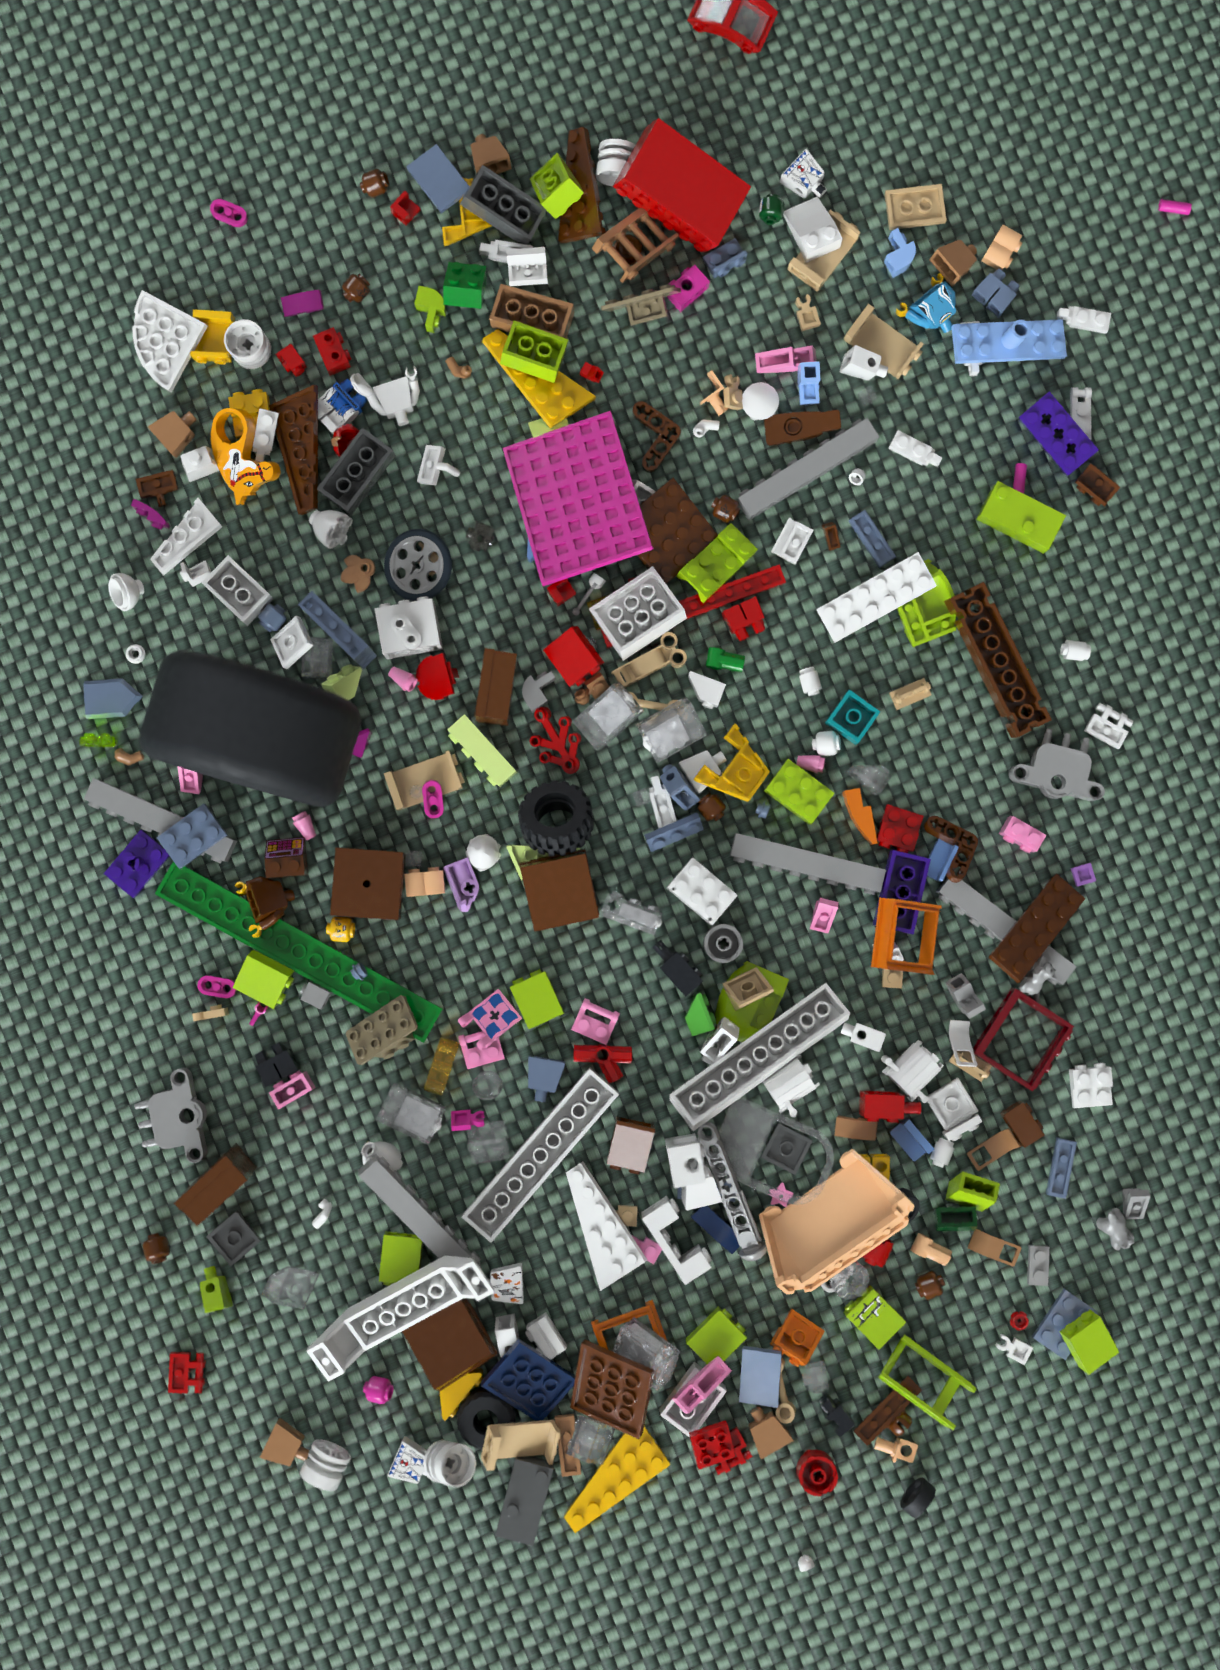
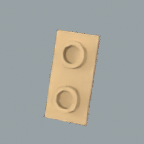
(910, 693)
(979, 1072)

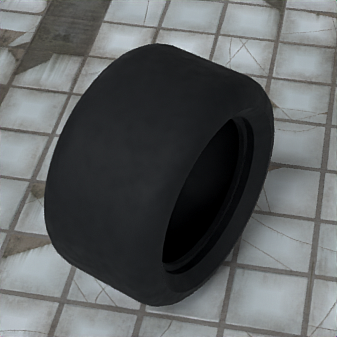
(250, 727)

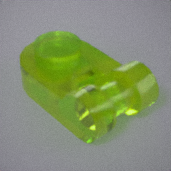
(91, 740)

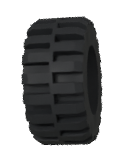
(561, 838)

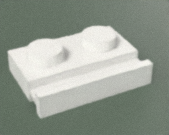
(792, 541)

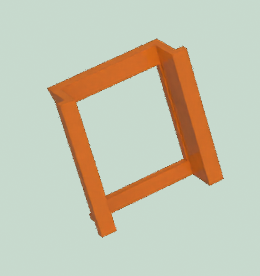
(886, 930)
(649, 1309)

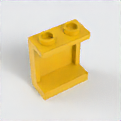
(212, 345)

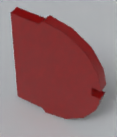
(436, 677)

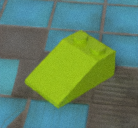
(556, 186)

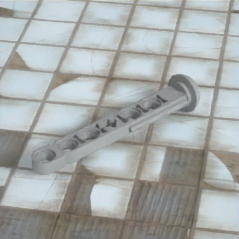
(746, 1234)

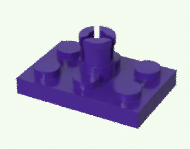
(137, 863)

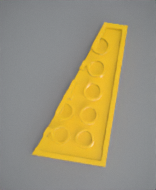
(551, 400)
(623, 1471)

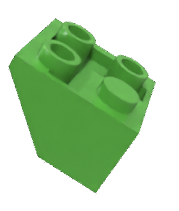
(698, 1017)

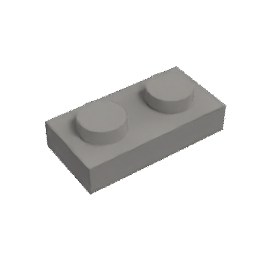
(1038, 1265)

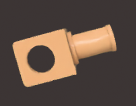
(714, 398)
(894, 1448)

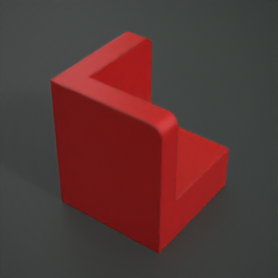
(404, 208)
(561, 591)

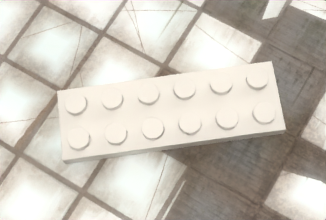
(876, 597)

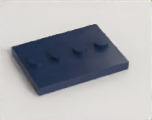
(529, 1381)

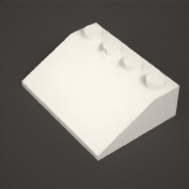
(638, 613)

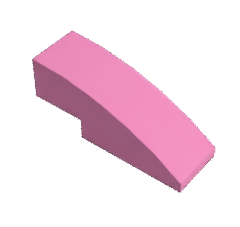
(784, 359)
(701, 1385)

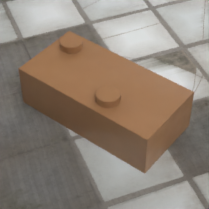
(531, 309)

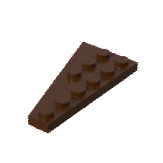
(583, 217)
(299, 445)

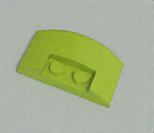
(927, 614)
(757, 1014)

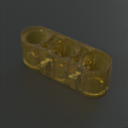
(441, 1066)

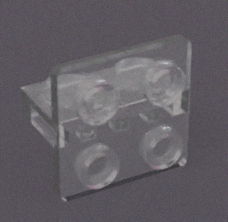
(488, 1142)

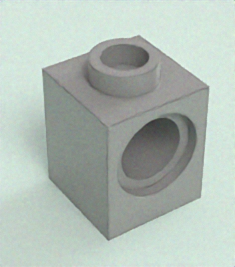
(315, 995)

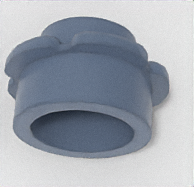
(763, 809)
(359, 971)

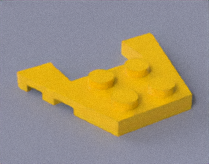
(470, 225)
(742, 774)

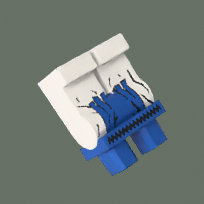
(337, 407)

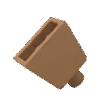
(490, 154)
(954, 260)
(174, 431)
(768, 1432)
(284, 1445)

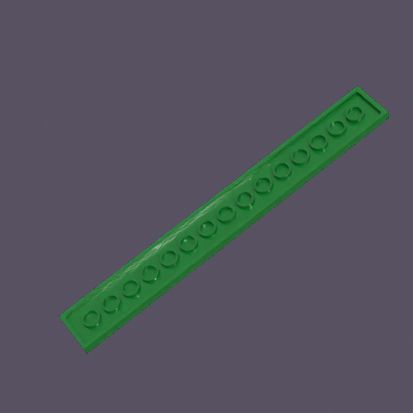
(291, 947)

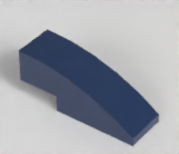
(716, 1227)

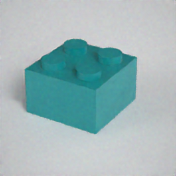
(852, 717)

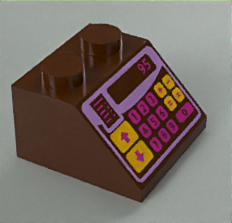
(286, 858)

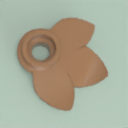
(355, 574)

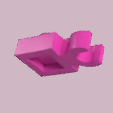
(464, 1119)

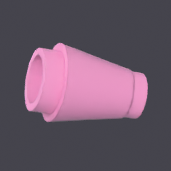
(404, 679)
(812, 763)
(304, 824)

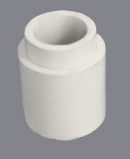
(1075, 650)
(810, 681)
(942, 1152)

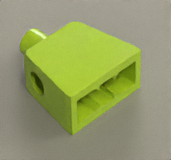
(216, 1298)

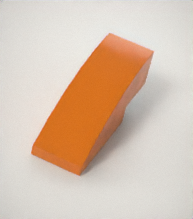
(860, 815)

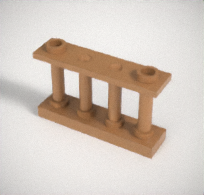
(618, 233)

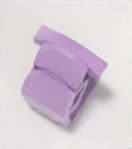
(458, 876)

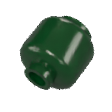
(771, 209)

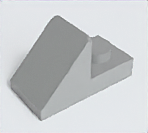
(1135, 1203)

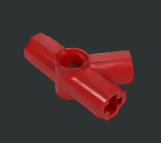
(608, 1065)

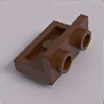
(1097, 485)

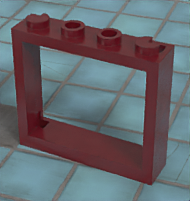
(1053, 1050)

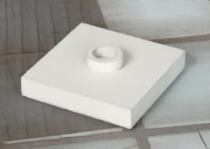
(291, 642)
(951, 1104)

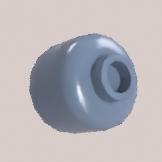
(272, 617)

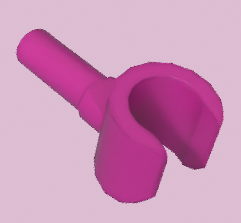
(259, 1010)

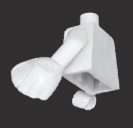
(391, 398)

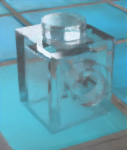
(815, 1377)

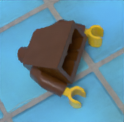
(266, 901)

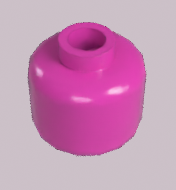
(378, 1390)

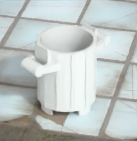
(913, 1070)
(790, 1085)

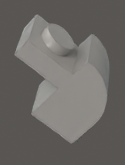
(532, 690)
(964, 996)

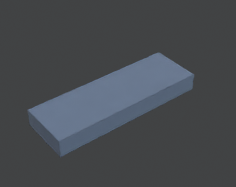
(872, 538)
(1061, 1168)

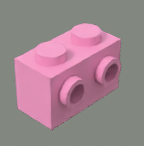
(1022, 834)
(287, 1092)

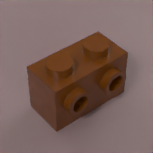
(1022, 1124)

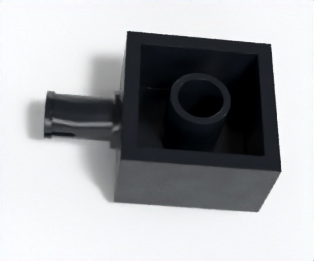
(677, 969)

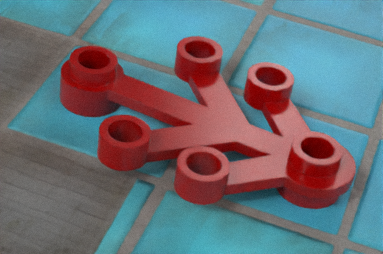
(558, 741)

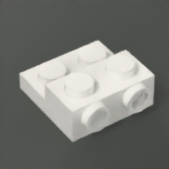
(1091, 1085)

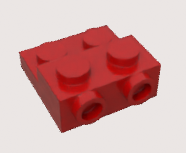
(899, 829)

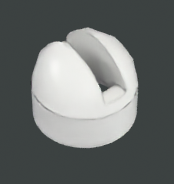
(853, 476)
(805, 1563)

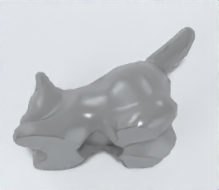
(1035, 977)
(1116, 1228)

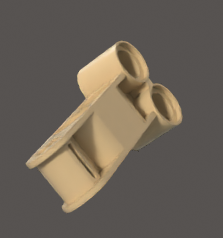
(650, 662)

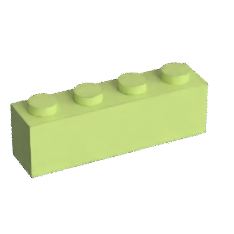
(482, 751)

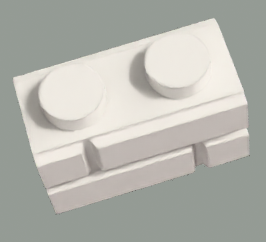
(545, 1336)

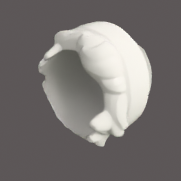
(483, 852)

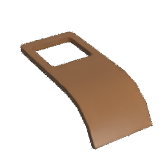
(996, 1146)
(991, 1246)

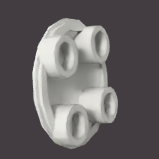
(760, 401)

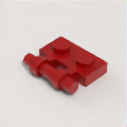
(179, 1372)
(738, 1443)

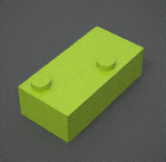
(1021, 517)

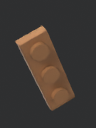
(569, 1465)

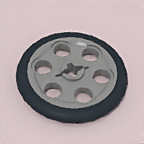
(393, 563)

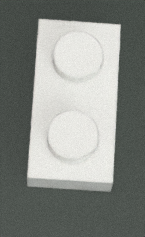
(968, 1124)

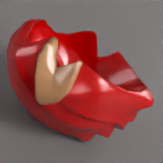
(343, 437)

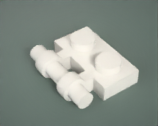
(1107, 731)

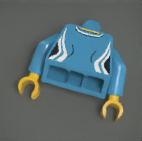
(933, 307)

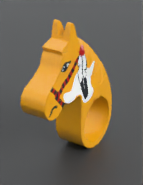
(234, 459)

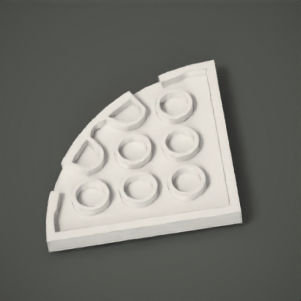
(164, 339)

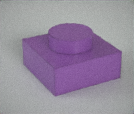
(1083, 874)

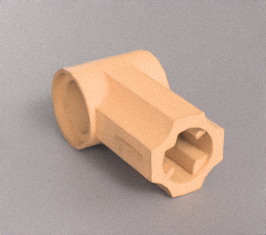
(928, 1248)

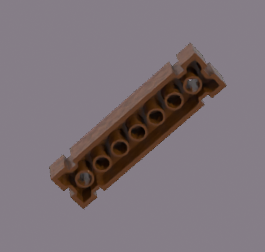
(997, 660)

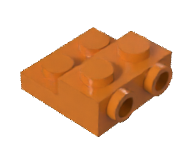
(797, 1338)

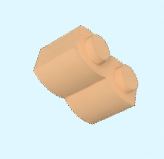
(1002, 248)
(424, 883)

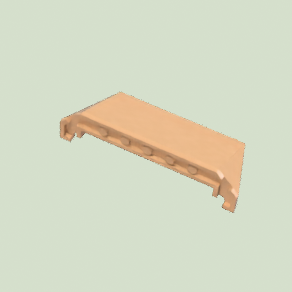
(834, 1229)

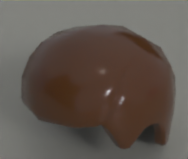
(623, 251)

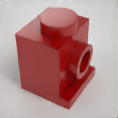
(291, 360)

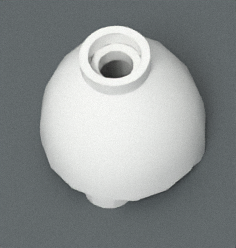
(330, 527)
(385, 1150)

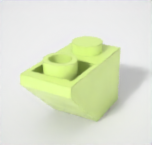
(344, 682)

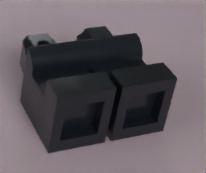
(278, 1066)
(835, 1411)

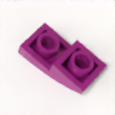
(302, 303)
(153, 516)

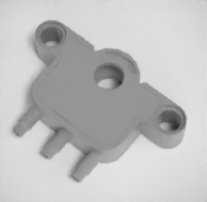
(1060, 761)
(168, 1117)

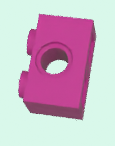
(698, 283)

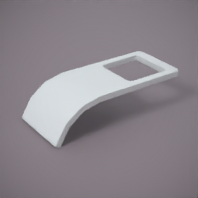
(961, 1041)

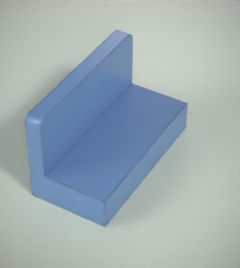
(941, 858)
(911, 1139)

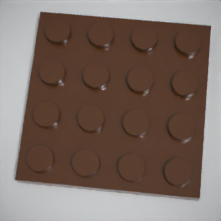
(675, 530)
(612, 1389)

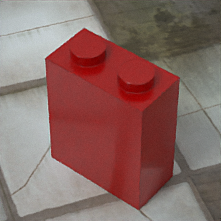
(574, 656)

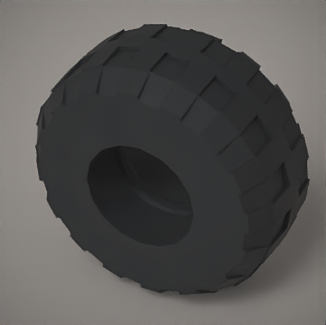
(476, 1401)

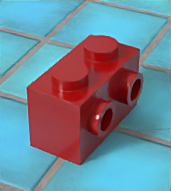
(332, 351)

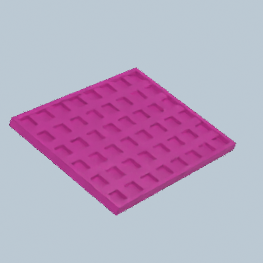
(577, 498)

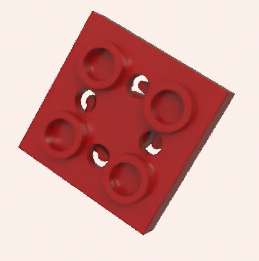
(709, 1440)

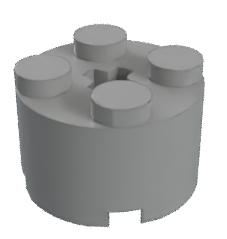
(714, 950)

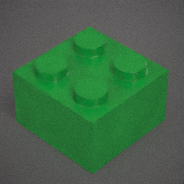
(464, 285)

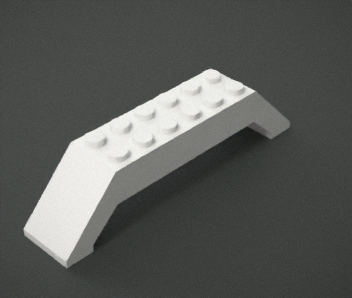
(396, 1310)

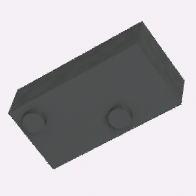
(503, 206)
(524, 1499)

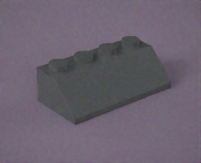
(356, 471)

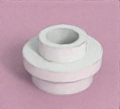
(131, 649)

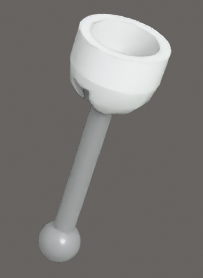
(595, 582)

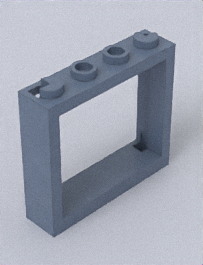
(337, 629)

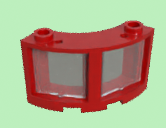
(739, 21)

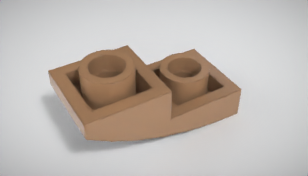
(855, 1128)

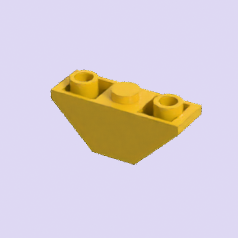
(457, 1392)

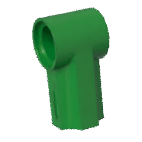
(720, 659)

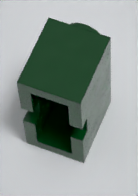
(956, 1219)

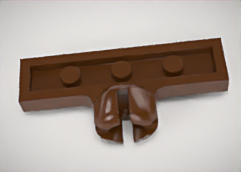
(888, 1414)

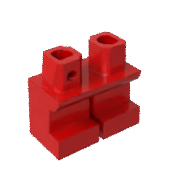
(744, 616)

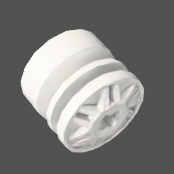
(612, 158)
(240, 337)
(449, 1463)
(325, 1465)

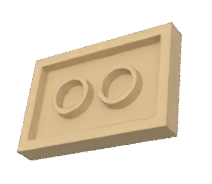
(915, 207)

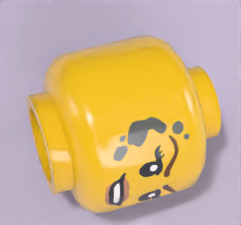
(341, 929)

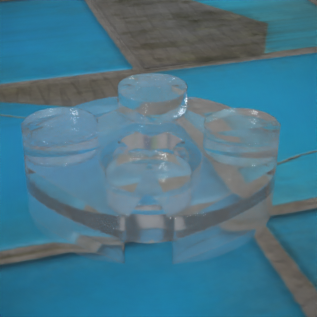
(854, 1288)

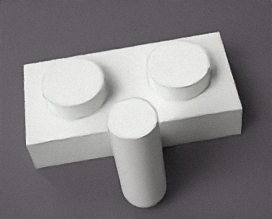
(432, 465)

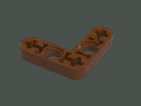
(661, 430)
(964, 848)

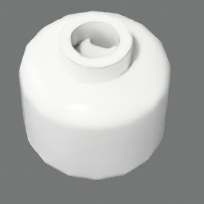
(826, 743)

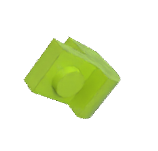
(430, 301)

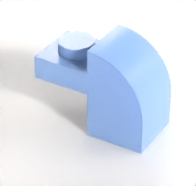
(902, 257)
(809, 382)

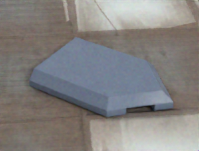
(109, 698)

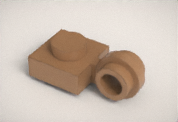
(595, 686)

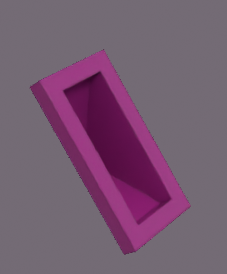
(361, 743)

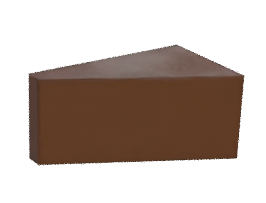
(831, 535)

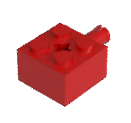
(886, 1106)

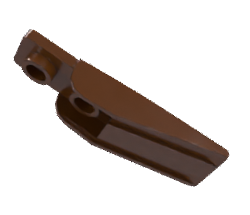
(800, 426)

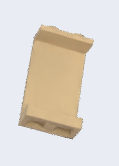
(818, 270)
(882, 339)
(438, 768)
(520, 1440)

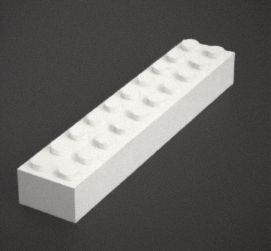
(759, 1057)
(540, 1154)

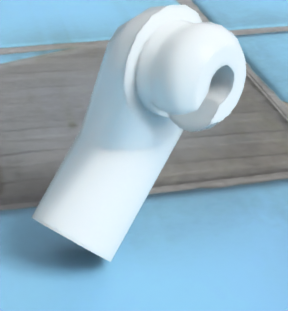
(705, 425)
(323, 1216)

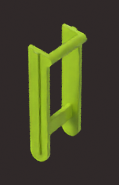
(947, 1392)

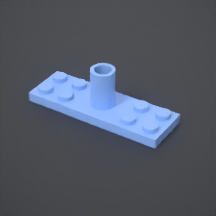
(1008, 341)

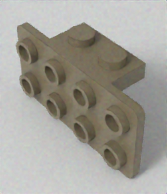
(646, 307)
(383, 1032)

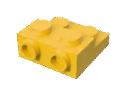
(249, 403)

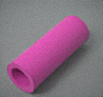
(1174, 207)
(1020, 477)

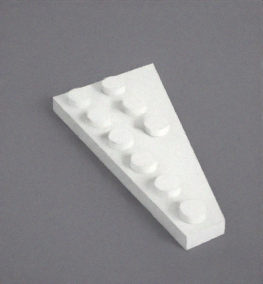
(606, 1236)

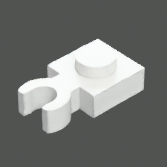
(1016, 1349)

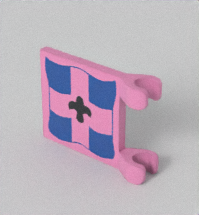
(493, 1016)

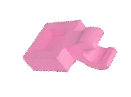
(649, 1248)

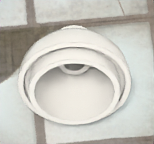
(125, 591)

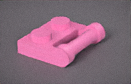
(592, 1027)
(474, 1056)

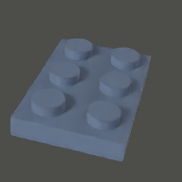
(192, 836)
(1063, 1311)

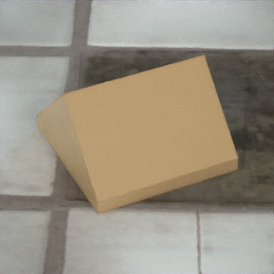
(747, 988)

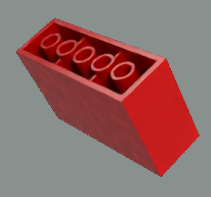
(681, 186)

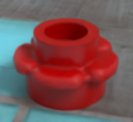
(1019, 1325)

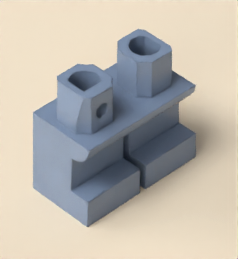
(991, 285)

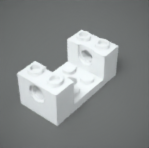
(679, 1152)
(691, 1263)

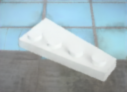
(186, 537)

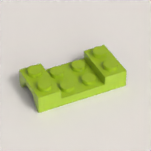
(718, 562)

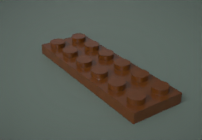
(1036, 928)

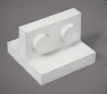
(527, 266)

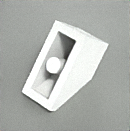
(706, 689)

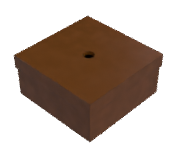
(496, 687)
(368, 883)
(559, 890)
(216, 1185)
(450, 1343)

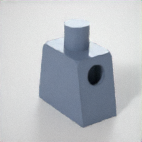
(674, 783)
(544, 1075)

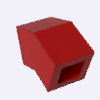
(591, 372)

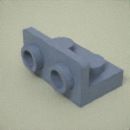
(725, 258)

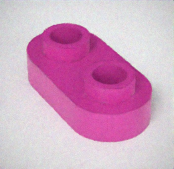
(229, 214)
(432, 798)
(217, 988)

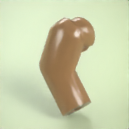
(458, 371)
(127, 759)

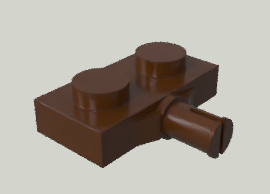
(157, 486)

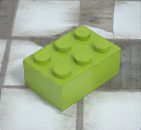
(534, 351)
(799, 792)

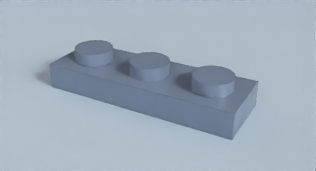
(674, 832)

